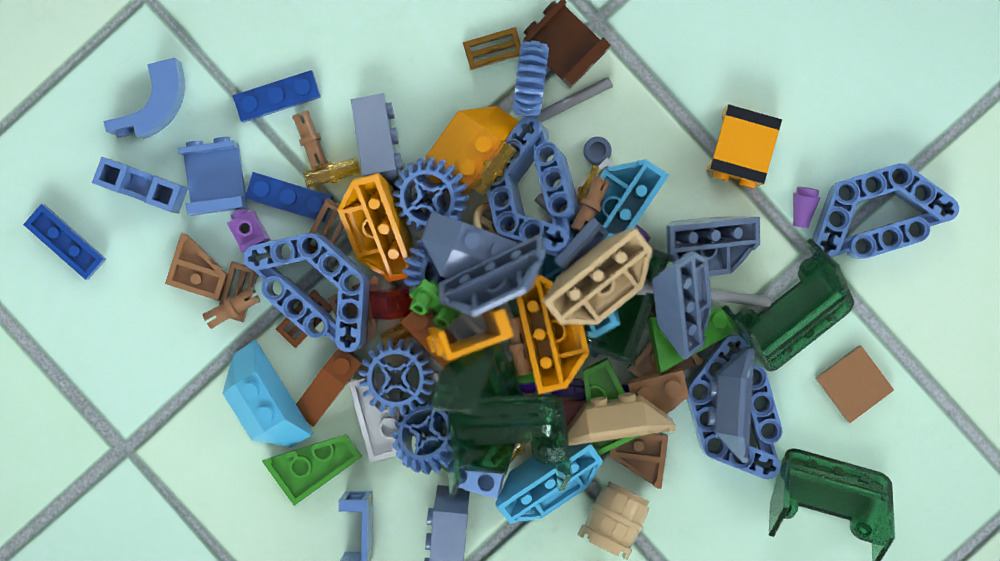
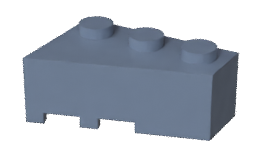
(376, 137)
(448, 525)

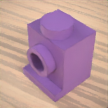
(257, 231)

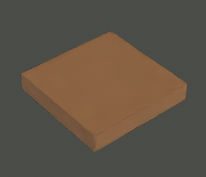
(854, 384)

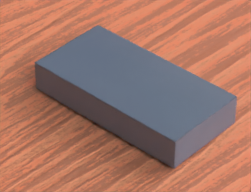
(585, 240)

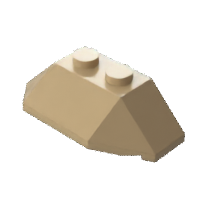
(600, 280)
(617, 419)

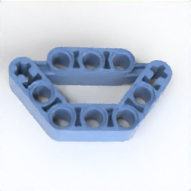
(536, 149)
(900, 229)
(311, 310)
(769, 414)

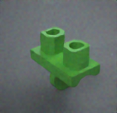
(426, 297)

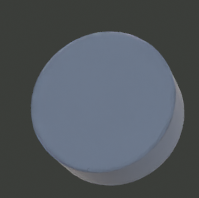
(597, 150)

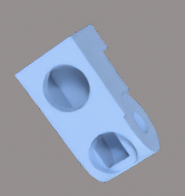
(481, 482)

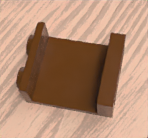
(570, 42)

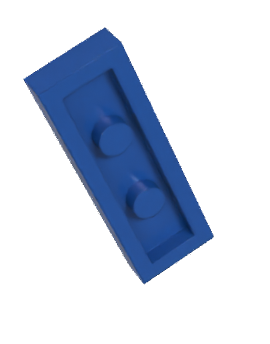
(276, 96)
(286, 196)
(64, 241)

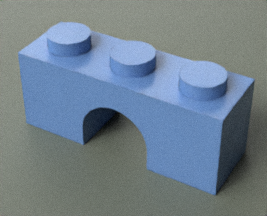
(140, 185)

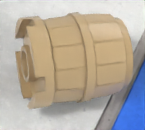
(615, 520)

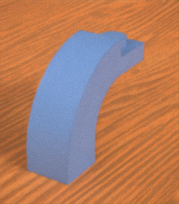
(162, 107)

